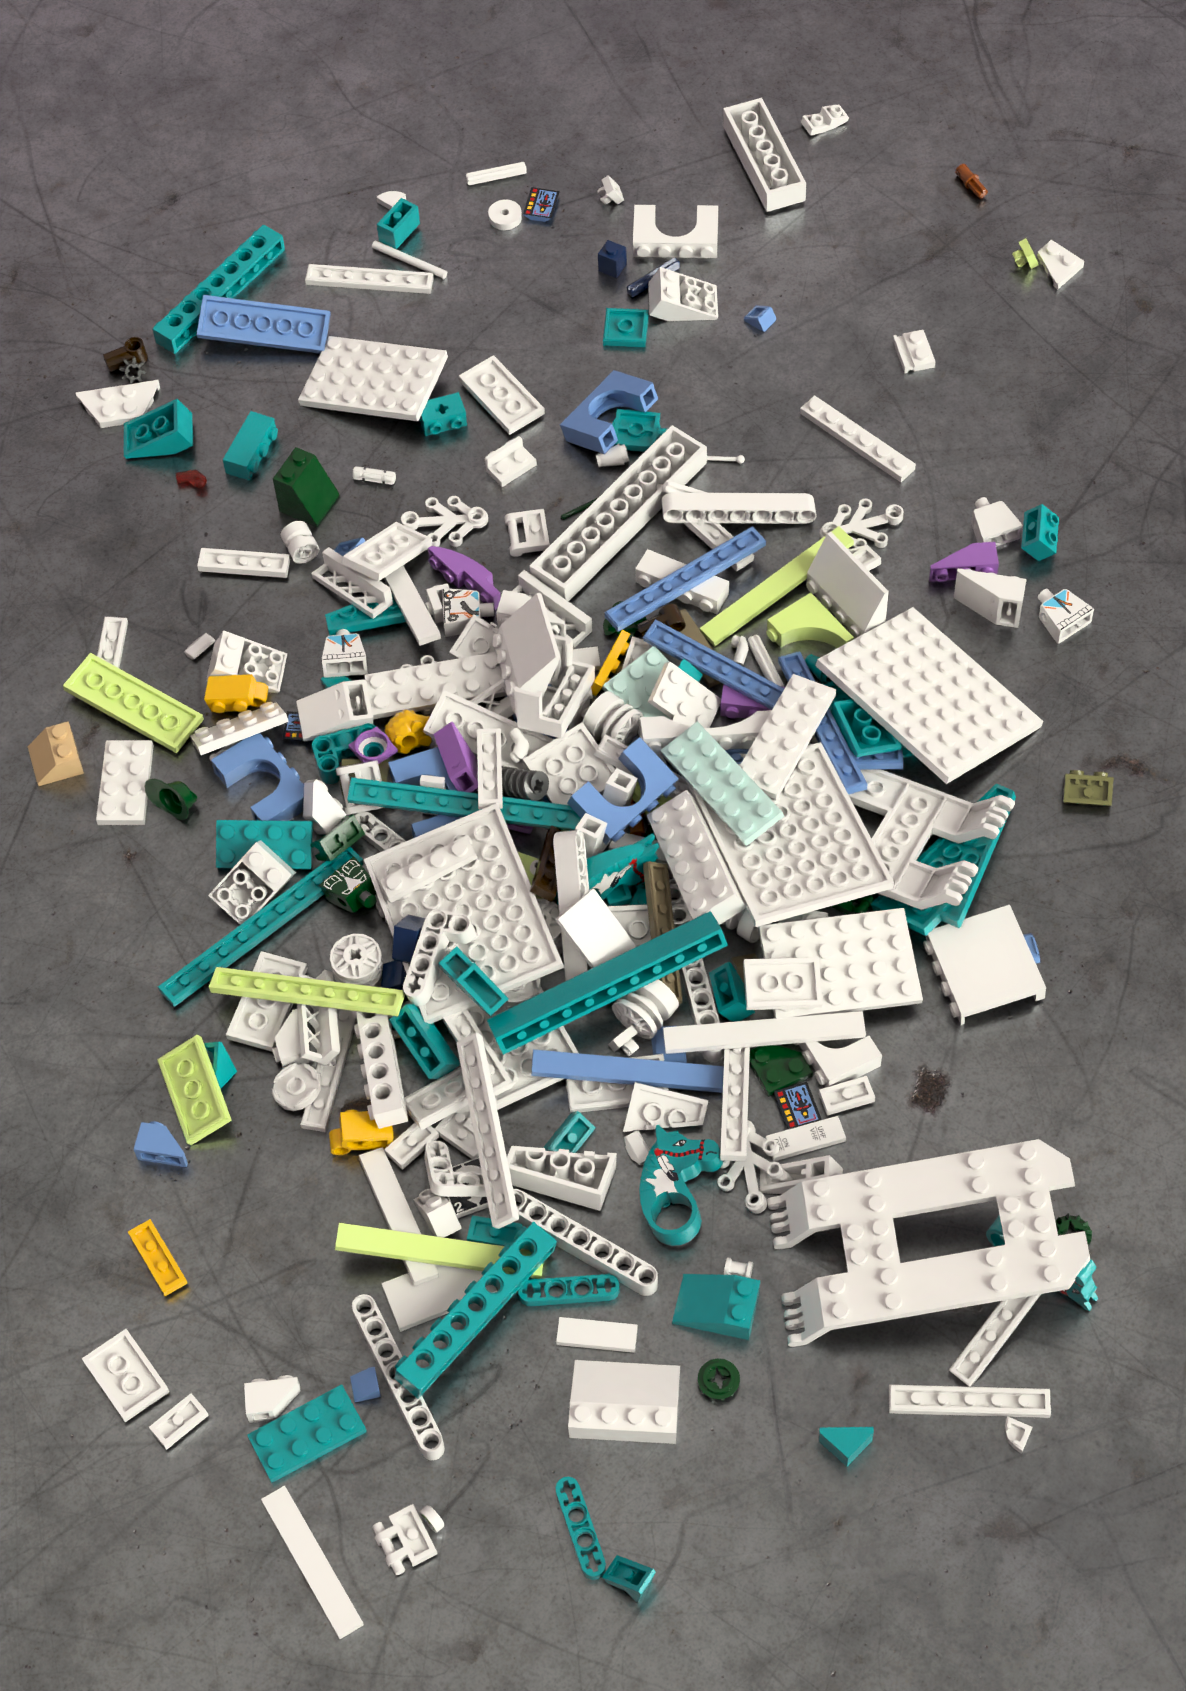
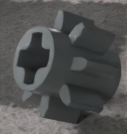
(134, 364)

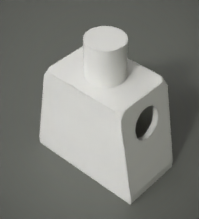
(995, 523)

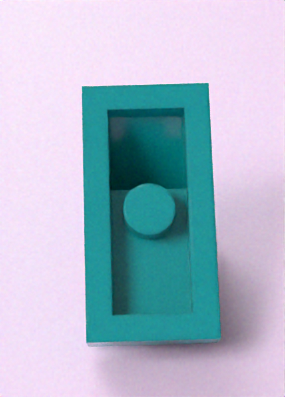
(629, 1576)

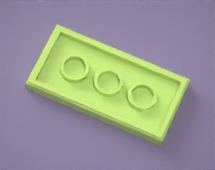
(194, 1090)

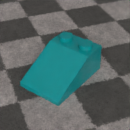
(159, 431)
(861, 730)
(717, 1304)

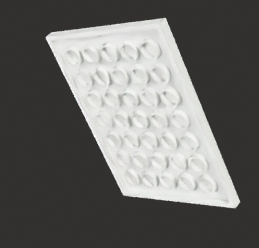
(929, 694)
(810, 855)
(494, 893)

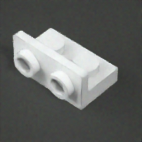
(509, 462)

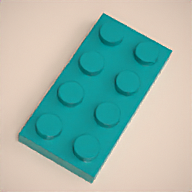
(285, 838)
(306, 1433)

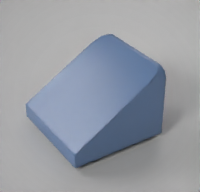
(760, 317)
(365, 1385)

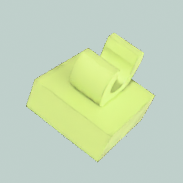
(1025, 255)

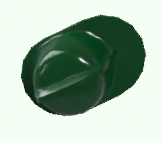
(171, 797)

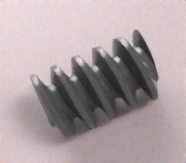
(524, 783)

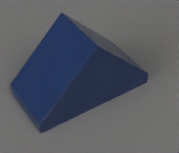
(406, 938)

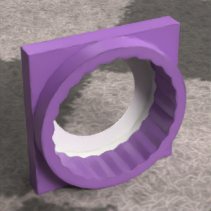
(373, 735)

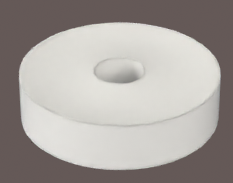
(505, 214)

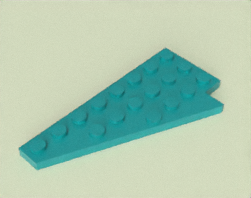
(944, 853)

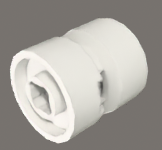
(299, 542)

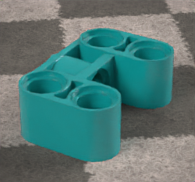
(337, 749)

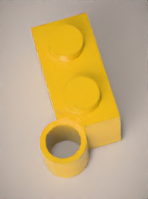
(234, 693)
(358, 1133)

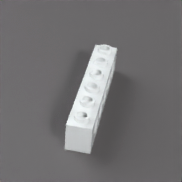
(380, 1069)

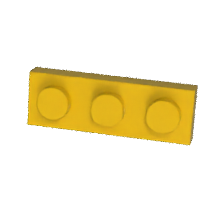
(611, 663)
(157, 1257)

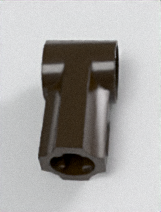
(133, 347)
(668, 615)

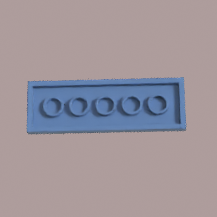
(263, 324)

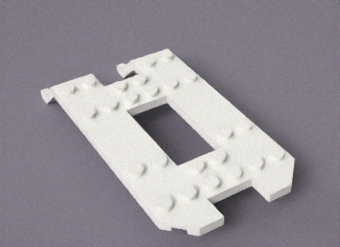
(910, 818)
(886, 1289)

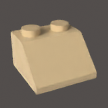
(55, 754)

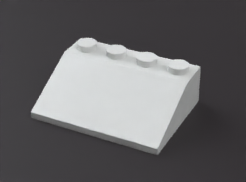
(847, 587)
(527, 648)
(624, 1401)

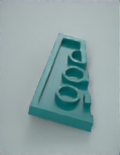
(356, 620)

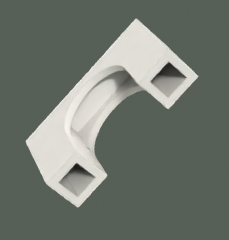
(697, 244)
(619, 792)
(841, 1064)

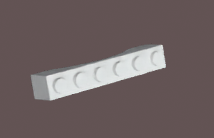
(660, 731)

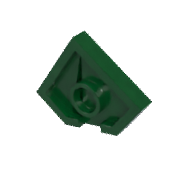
(778, 1067)

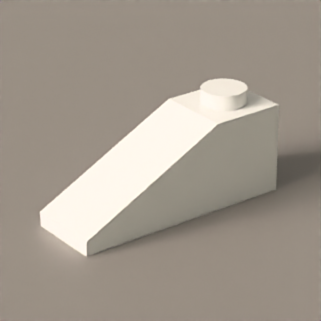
(798, 1171)

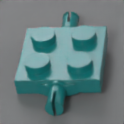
(637, 429)

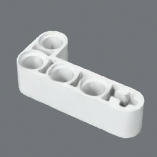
(424, 957)

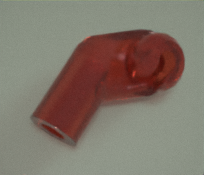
(193, 477)

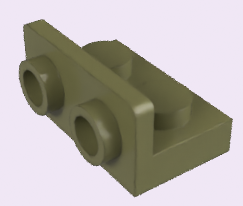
(1088, 788)

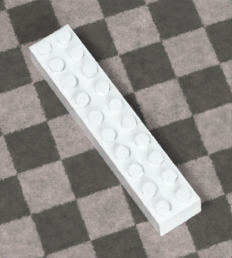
(618, 513)

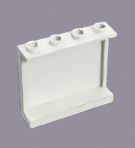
(984, 963)

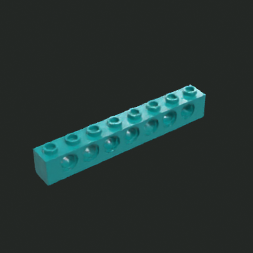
(224, 281)
(419, 1379)

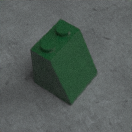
(304, 488)

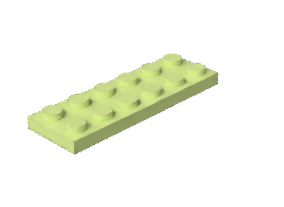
(133, 702)

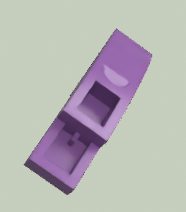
(464, 570)

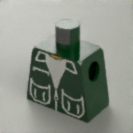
(350, 887)

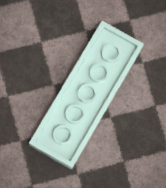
(722, 783)

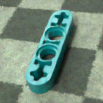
(568, 1285)
(584, 1526)

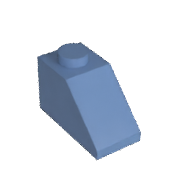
(158, 1145)

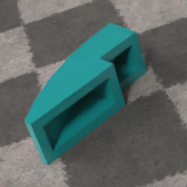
(472, 981)

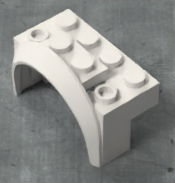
(559, 705)

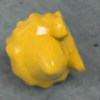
(406, 731)

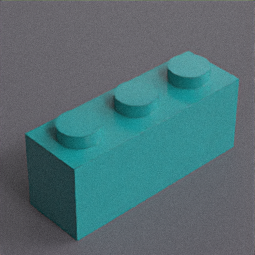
(250, 445)
(425, 1042)

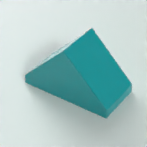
(845, 1442)

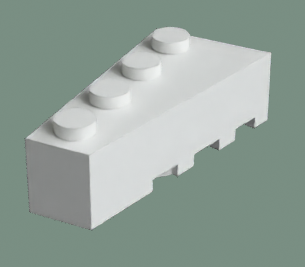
(562, 1174)

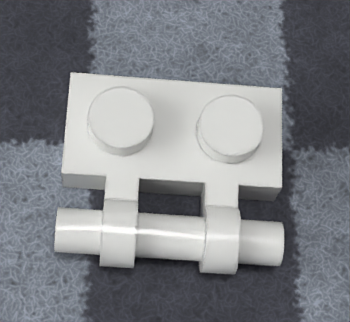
(412, 1535)

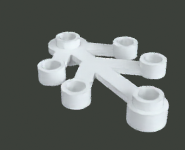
(472, 518)
(860, 526)
(749, 1168)

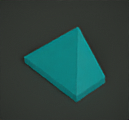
(221, 1062)

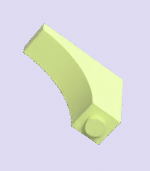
(806, 621)

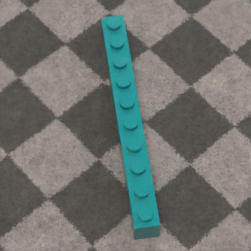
(607, 982)

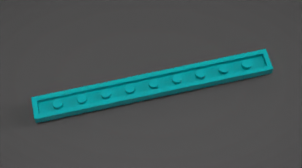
(458, 803)
(252, 931)

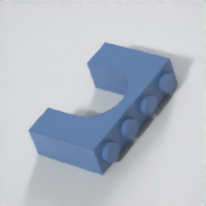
(614, 391)
(258, 755)
(409, 771)
(654, 781)

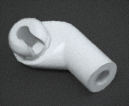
(742, 649)
(521, 745)

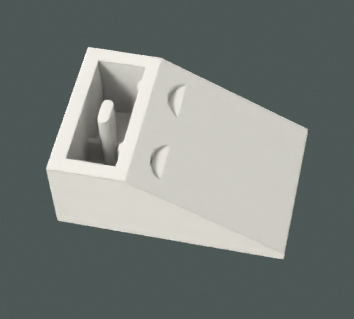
(681, 297)
(991, 595)
(512, 601)
(242, 656)
(335, 709)
(252, 883)

